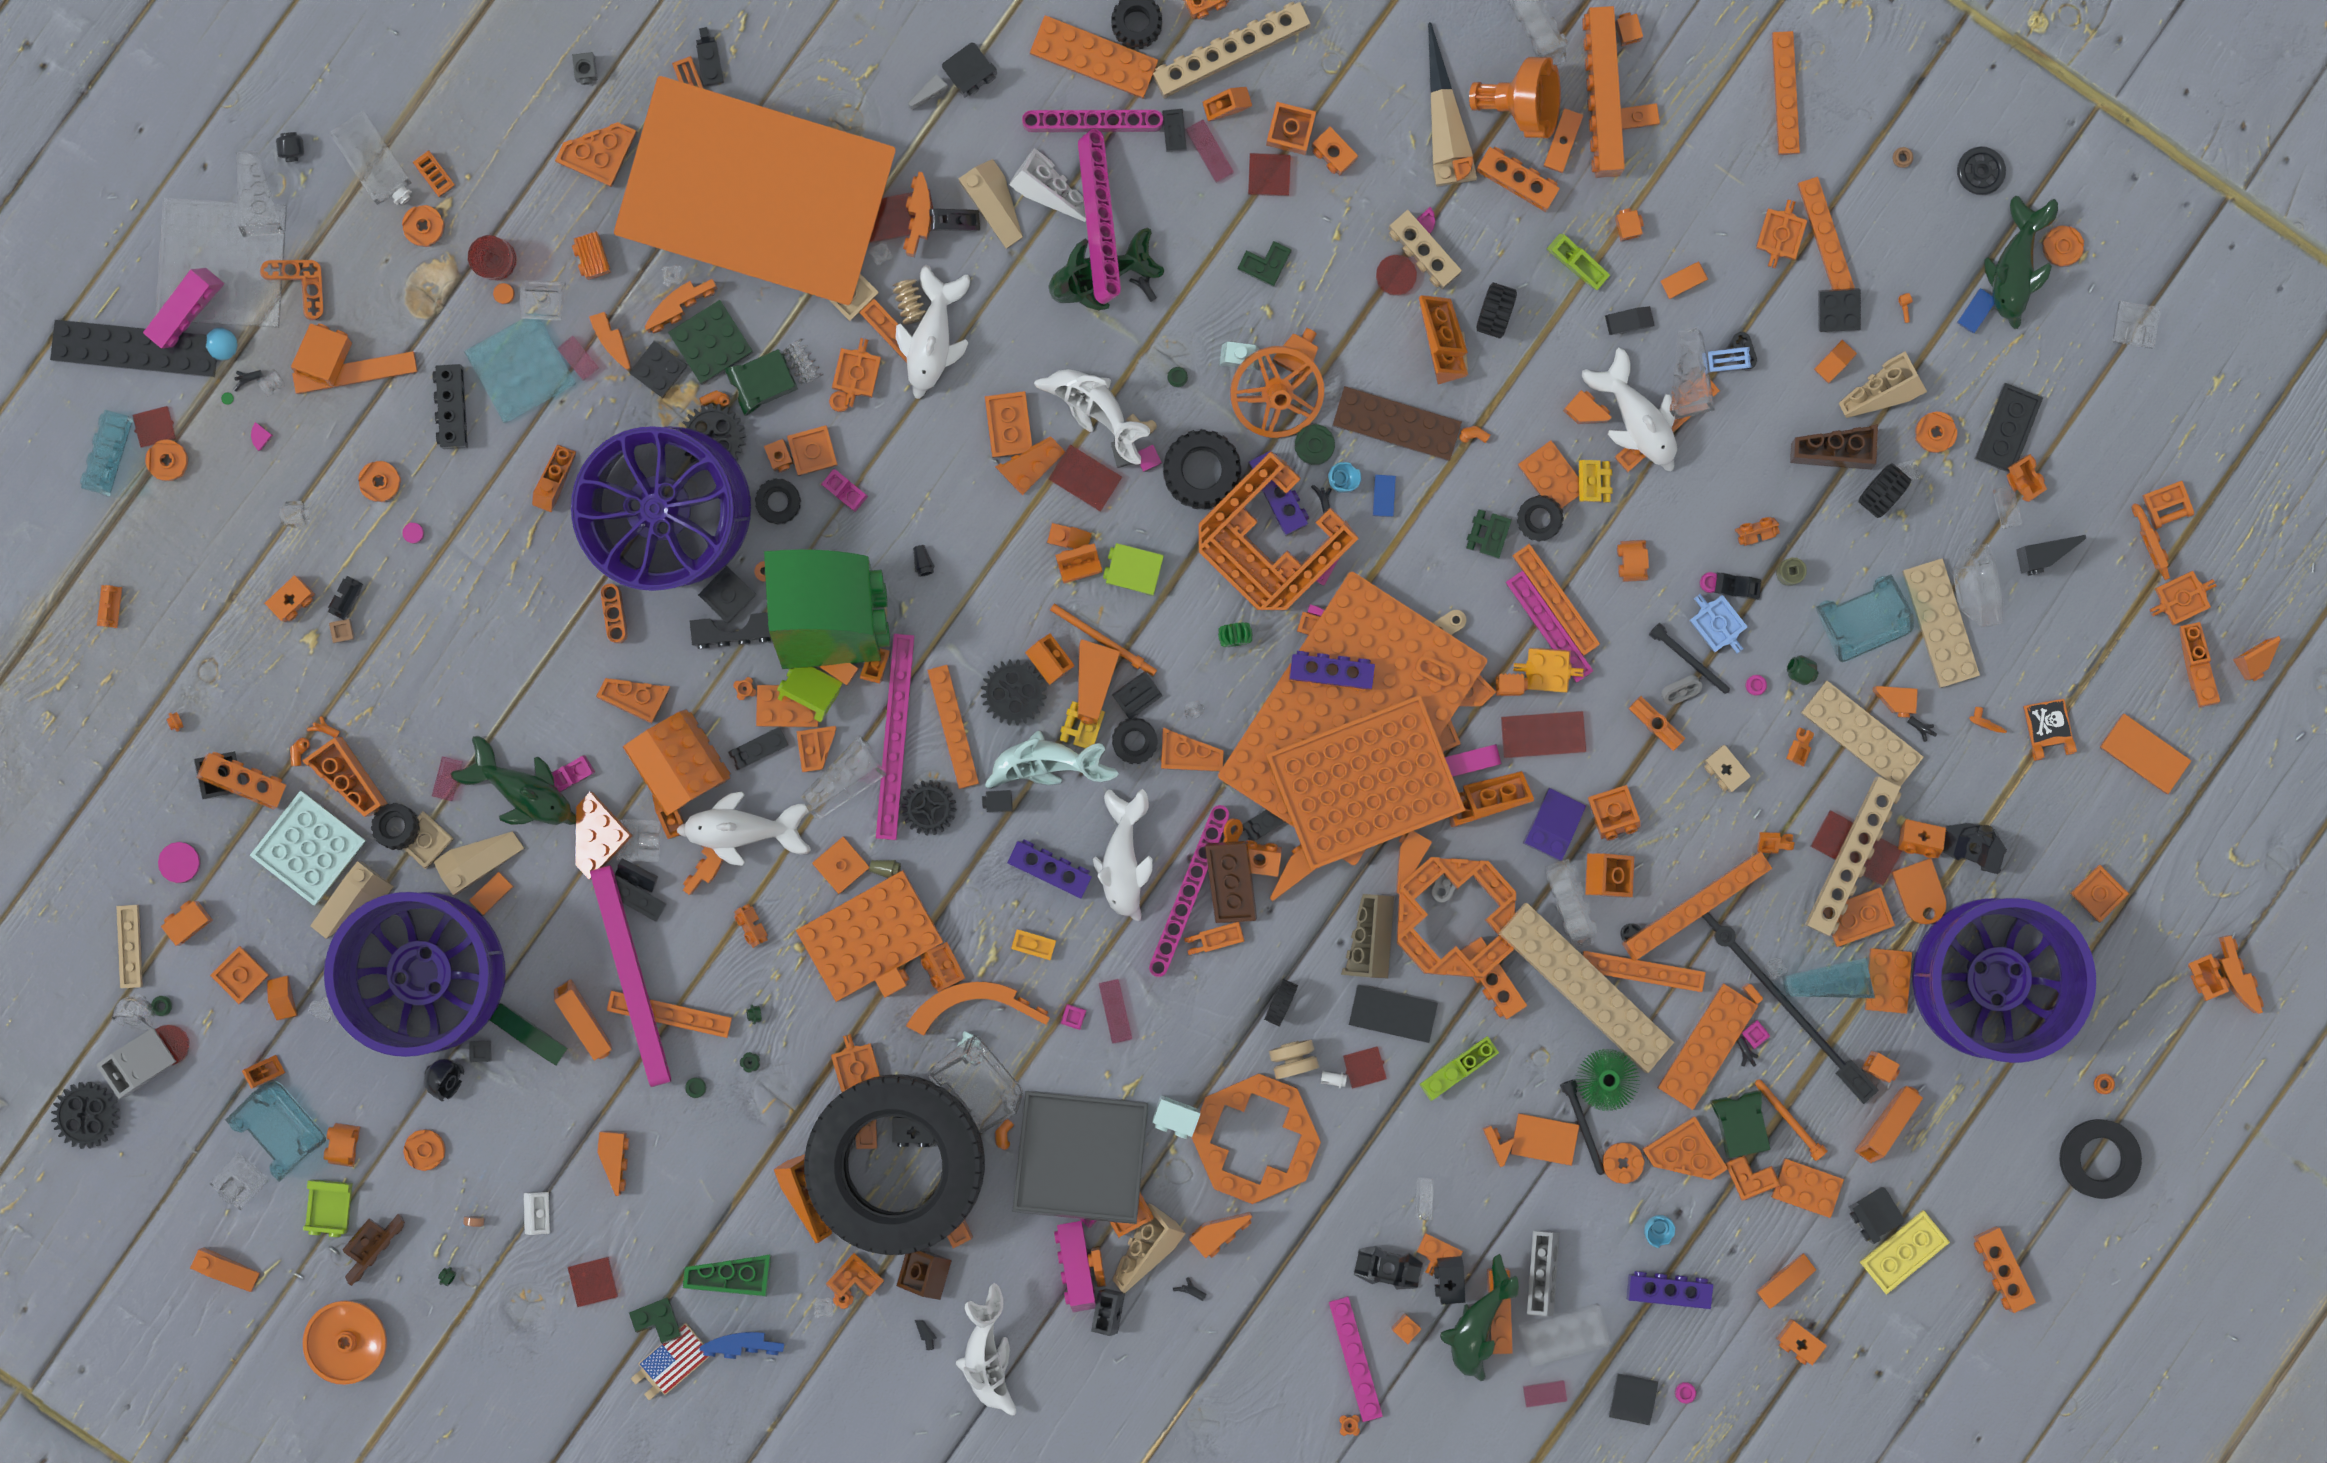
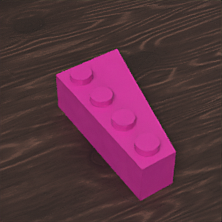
(182, 307)
(1076, 1266)

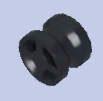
(1629, 930)

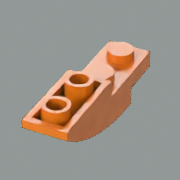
(918, 206)
(671, 307)
(2198, 664)
(706, 870)
(2241, 984)

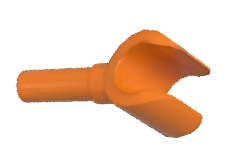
(1904, 300)

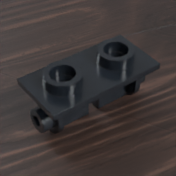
(350, 590)

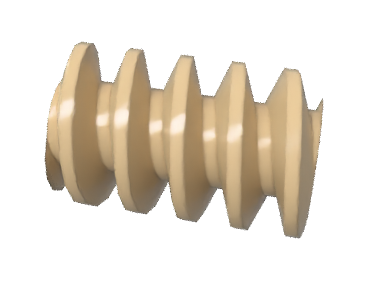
(908, 301)

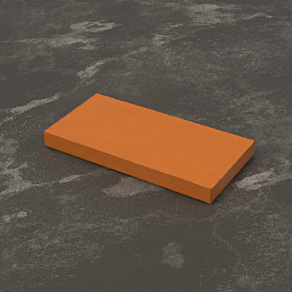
(2145, 753)

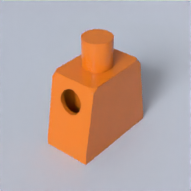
(1302, 344)

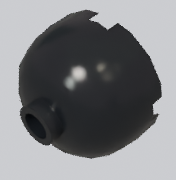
(443, 1078)

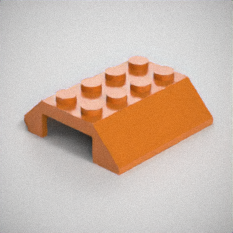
(676, 761)

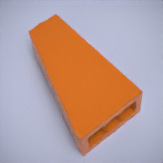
(1095, 674)
(582, 1020)
(1889, 1125)

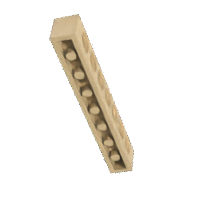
(1169, 86)
(1816, 919)

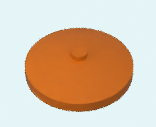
(344, 1342)

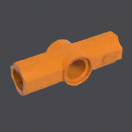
(1647, 713)

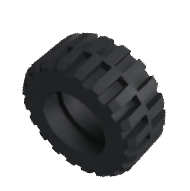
(1198, 441)

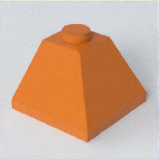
(2257, 659)

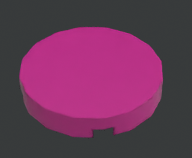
(179, 862)

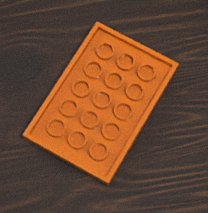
(869, 935)

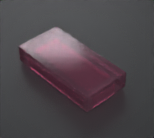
(578, 358)
(444, 784)
(1544, 1393)

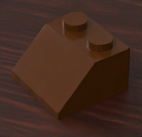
(924, 1274)

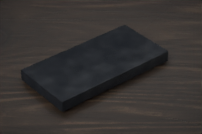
(2008, 427)
(1393, 1013)

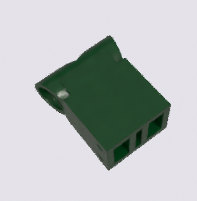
(761, 380)
(1741, 1124)

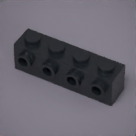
(451, 406)

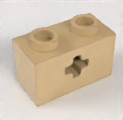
(1737, 773)

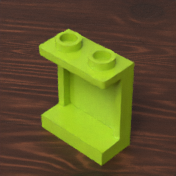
(1133, 569)
(810, 689)
(328, 1207)

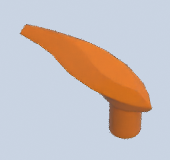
(1984, 723)

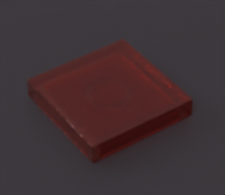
(1269, 174)
(592, 1281)

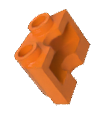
(2025, 479)
(1634, 560)
(2207, 978)
(342, 1144)

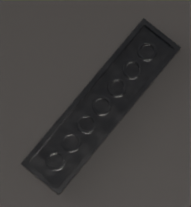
(129, 349)

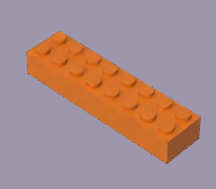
(1604, 92)

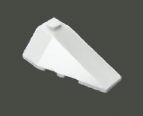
(1044, 185)

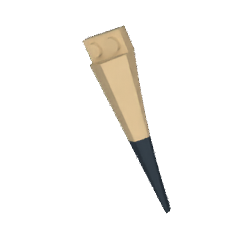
(1448, 131)

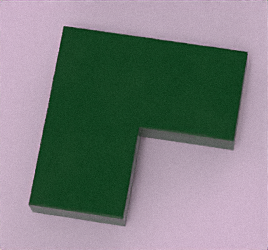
(1266, 269)

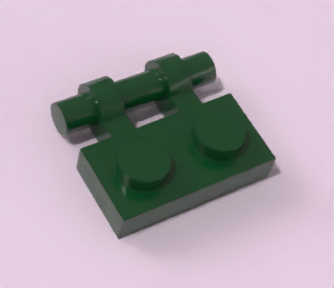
(1495, 534)

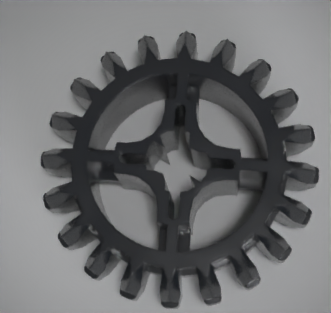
(924, 790)

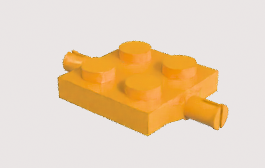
(1548, 669)

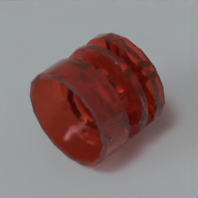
(481, 252)

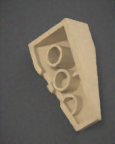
(991, 196)
(1889, 387)
(469, 863)
(356, 889)
(1147, 1248)

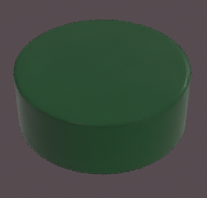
(695, 1087)

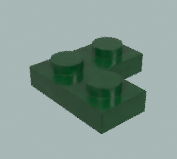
(659, 1315)

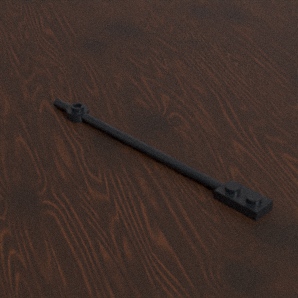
(1849, 1071)

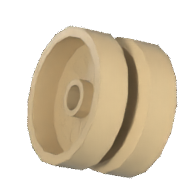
(1293, 1054)

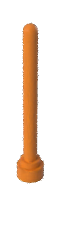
(1816, 1149)

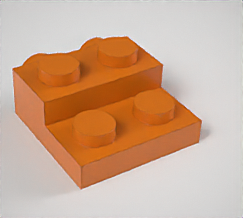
(1614, 813)

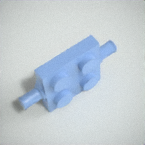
(1718, 623)

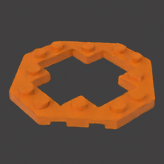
(1411, 914)
(1273, 1179)

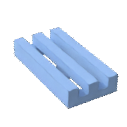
(1713, 361)

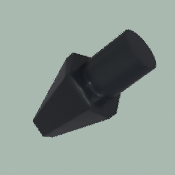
(926, 1334)

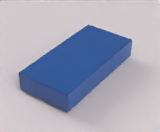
(1976, 311)
(1384, 495)

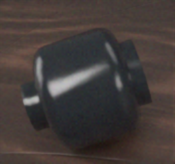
(290, 146)

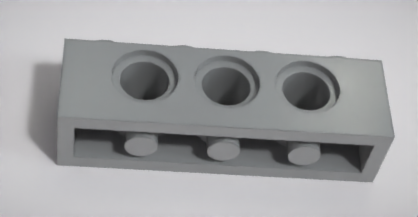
(1543, 1273)

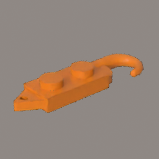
(2151, 540)

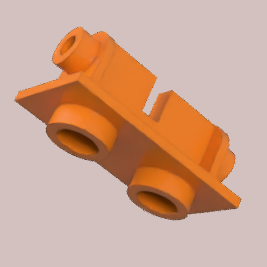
(1766, 528)
(109, 606)
(752, 933)

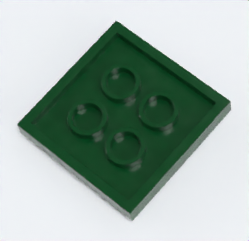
(710, 342)

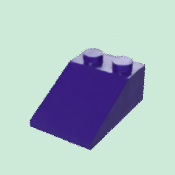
(1554, 824)

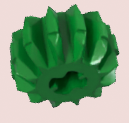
(1235, 634)

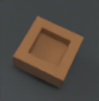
(341, 631)

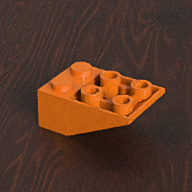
(1216, 1232)

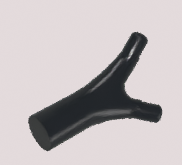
(1145, 286)
(246, 377)
(1324, 497)
(1922, 728)
(1746, 1052)
(1190, 1289)

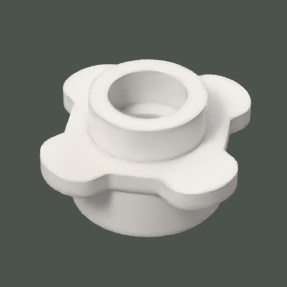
(402, 195)

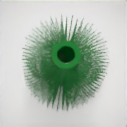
(1598, 1090)

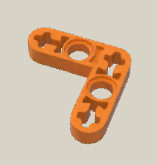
(306, 279)

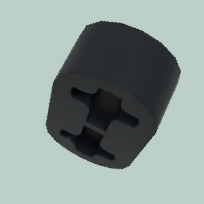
(1748, 343)

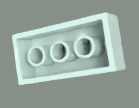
(1176, 1116)

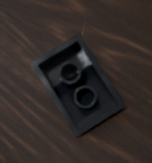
(2037, 557)

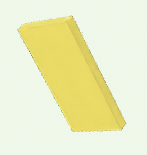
(1904, 1252)

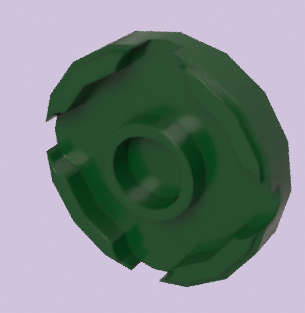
(1314, 444)

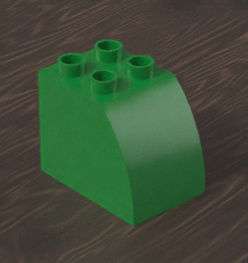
(825, 607)

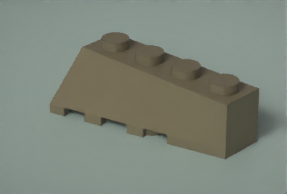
(1371, 938)

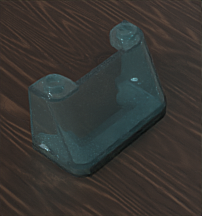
(1867, 620)
(279, 1127)

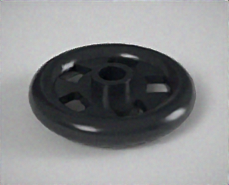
(1998, 173)

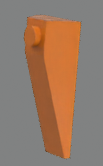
(793, 1184)

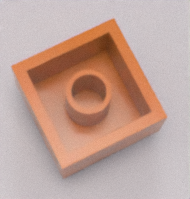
(1291, 128)
(1609, 875)

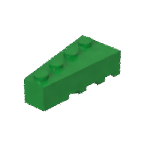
(737, 1276)

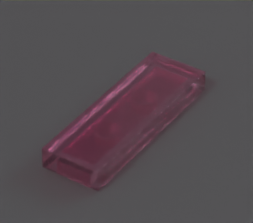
(1209, 151)
(1115, 1011)

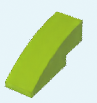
(1578, 261)

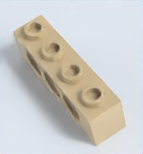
(1408, 222)

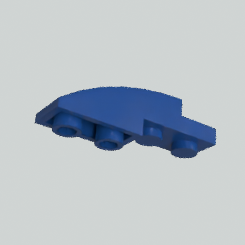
(732, 1345)

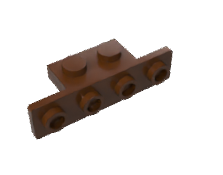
(368, 1244)

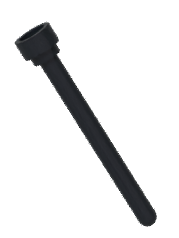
(1659, 633)
(1569, 1088)

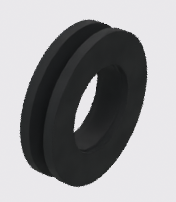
(2129, 1152)

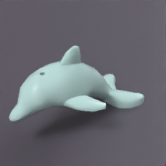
(1039, 757)

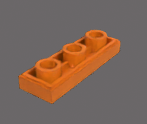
(1566, 129)

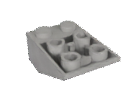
(136, 1063)

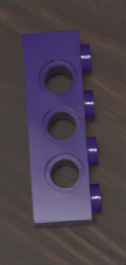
(1287, 523)
(1299, 673)
(1018, 860)
(1701, 1298)

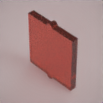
(154, 426)
(1364, 1067)

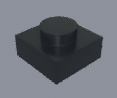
(480, 1051)

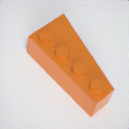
(346, 775)

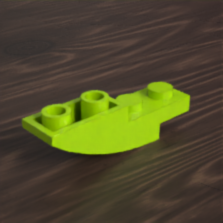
(1458, 1068)

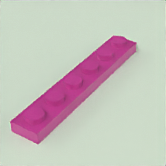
(1546, 621)
(1355, 1359)

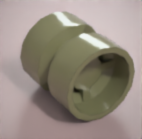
(1791, 571)

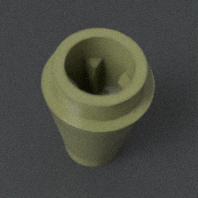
(885, 867)

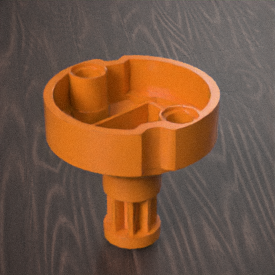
(1530, 97)

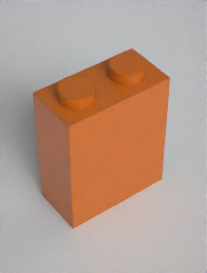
(321, 354)

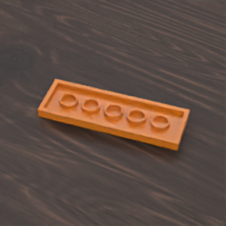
(1093, 56)
(1707, 1046)

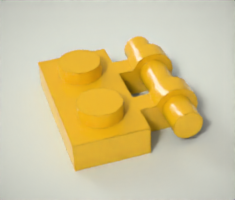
(1590, 481)
(1086, 734)

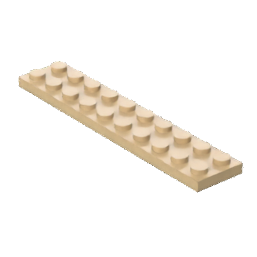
(1586, 987)

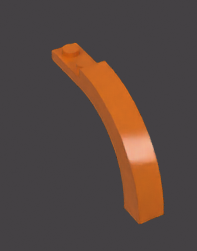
(934, 1006)

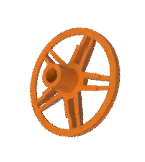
(1277, 391)

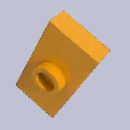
(1033, 944)

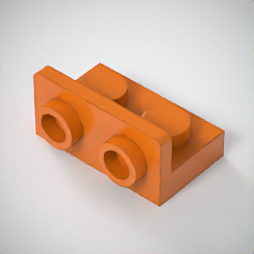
(942, 967)

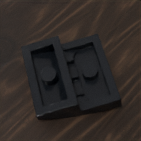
(1633, 1399)

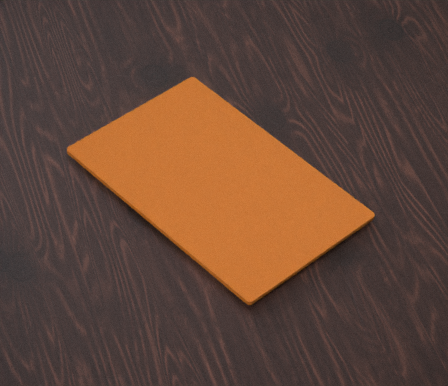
(754, 190)
(1356, 625)

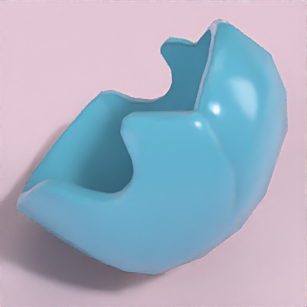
(221, 343)
(1344, 477)
(1659, 1230)

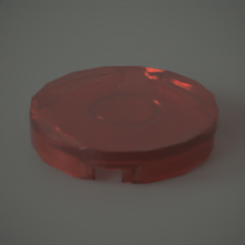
(1396, 275)
(175, 1040)

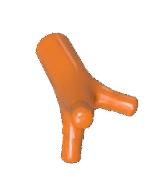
(323, 727)

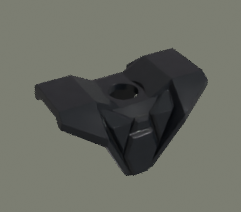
(1992, 850)
(1370, 1264)

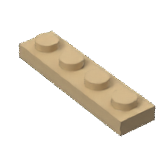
(129, 946)

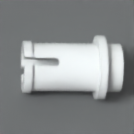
(1333, 1079)

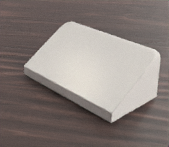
(536, 1213)

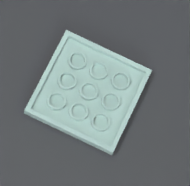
(308, 848)

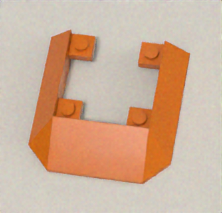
(1244, 564)

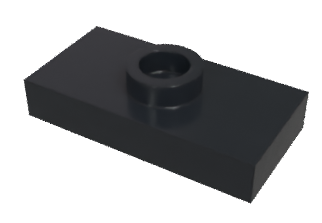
(1174, 130)
(636, 875)

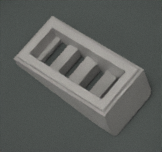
(932, 88)

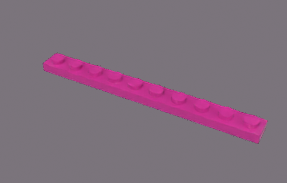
(895, 736)

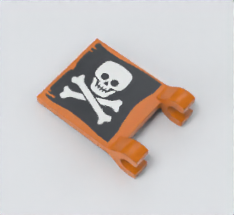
(2049, 726)

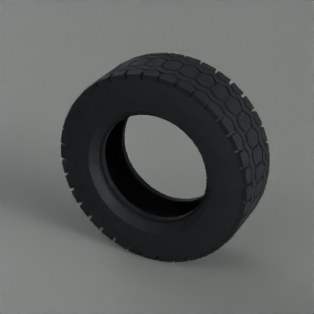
(829, 1175)

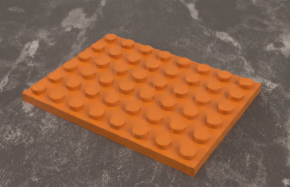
(1365, 782)

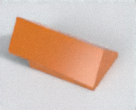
(1444, 338)
(1491, 797)

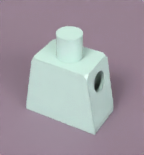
(1235, 353)

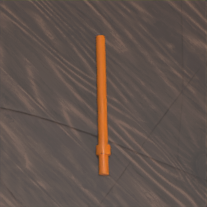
(1137, 661)

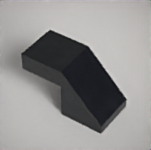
(1629, 320)
(1738, 586)

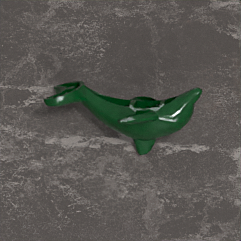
(2014, 274)
(1074, 280)
(529, 794)
(1471, 1331)

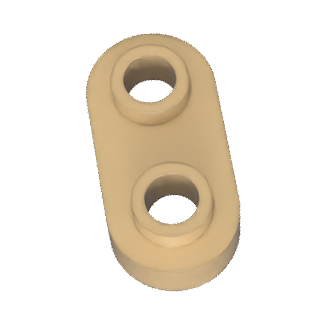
(1447, 624)

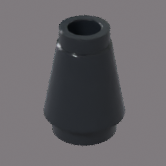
(922, 561)

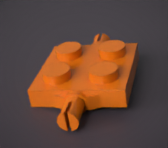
(1781, 234)
(856, 372)
(2182, 597)
(854, 1064)

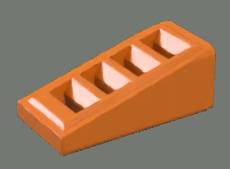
(423, 159)

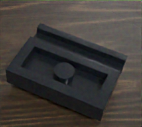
(1137, 695)

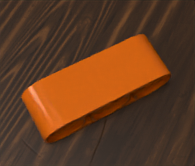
(620, 621)

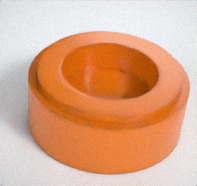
(503, 293)
(837, 401)

